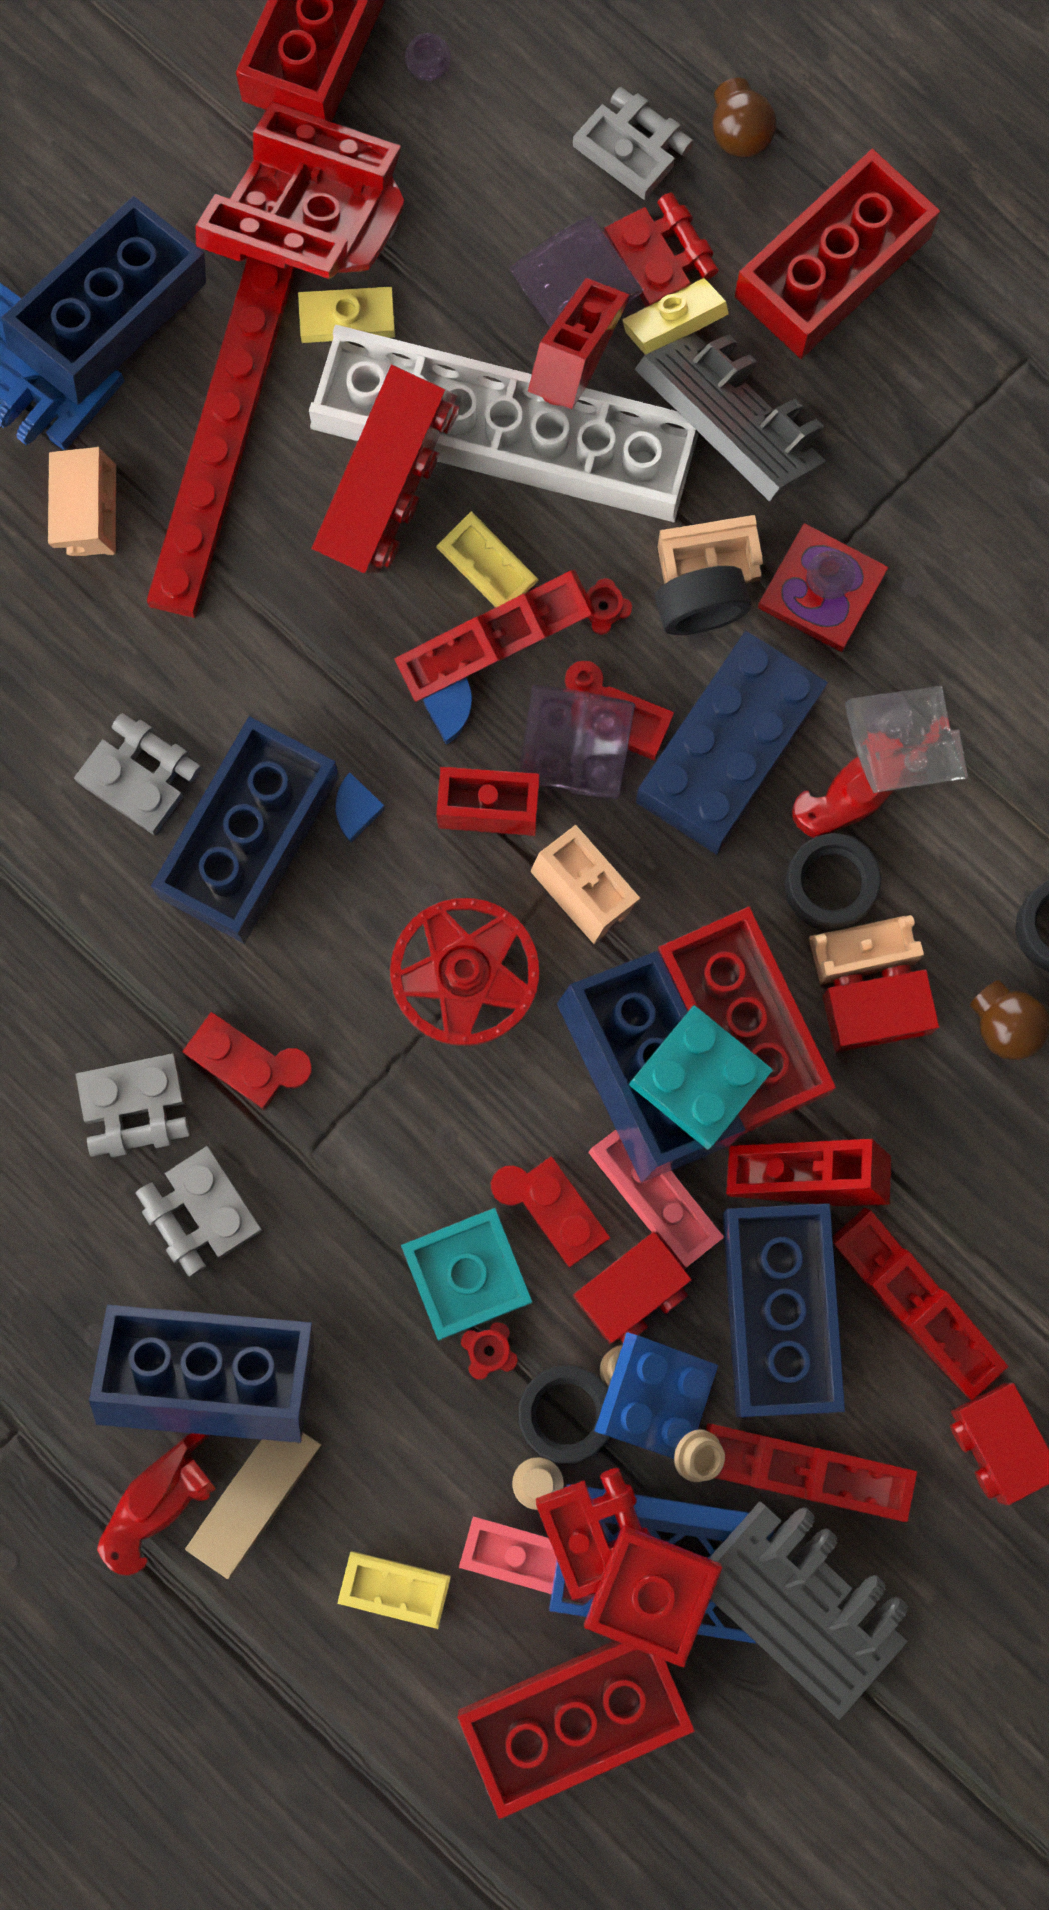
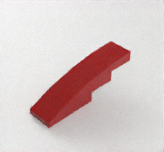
(494, 635)
(918, 1304)
(815, 1474)

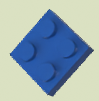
(655, 1395)

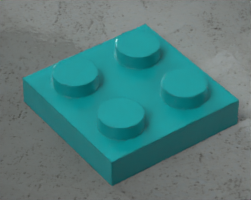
(700, 1077)
(466, 1274)

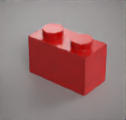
(487, 801)
(880, 1009)
(633, 1289)
(1003, 1443)

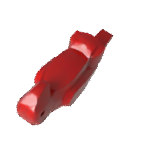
(845, 803)
(153, 1504)

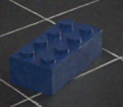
(105, 300)
(730, 742)
(246, 829)
(617, 1027)
(783, 1310)
(202, 1373)

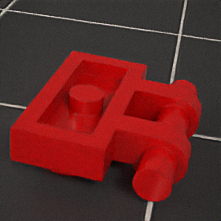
(648, 256)
(577, 1532)

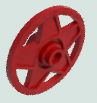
(464, 971)

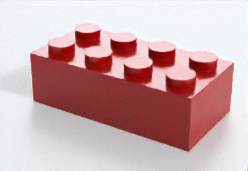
(305, 53)
(836, 253)
(385, 472)
(739, 986)
(572, 1724)

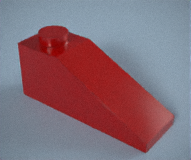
(576, 343)
(811, 1172)

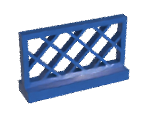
(670, 1517)

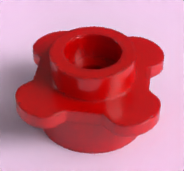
(608, 593)
(477, 1342)

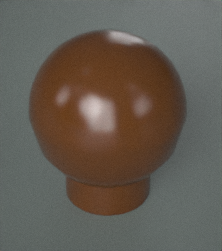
(743, 119)
(1011, 1022)

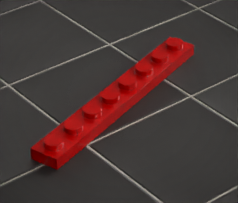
(220, 438)

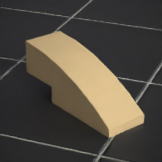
(250, 1503)

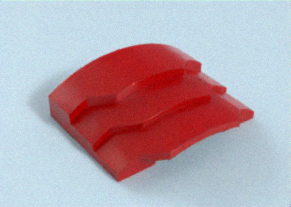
(309, 198)

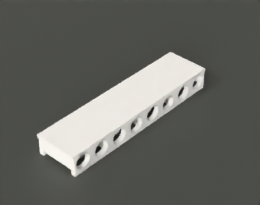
(514, 433)

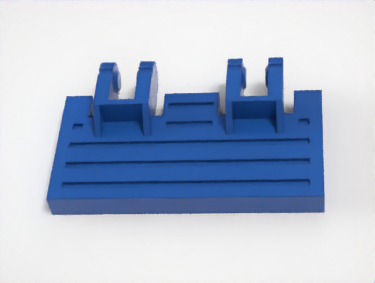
(23, 384)

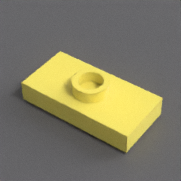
(358, 309)
(675, 316)
(486, 561)
(394, 1589)

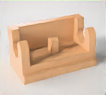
(82, 502)
(711, 545)
(584, 883)
(865, 949)

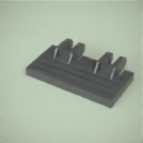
(736, 420)
(795, 1611)

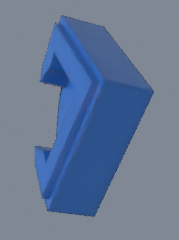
(450, 709)
(356, 807)

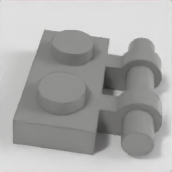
(624, 150)
(131, 787)
(131, 1090)
(213, 1204)

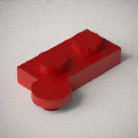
(649, 720)
(245, 1063)
(553, 1206)

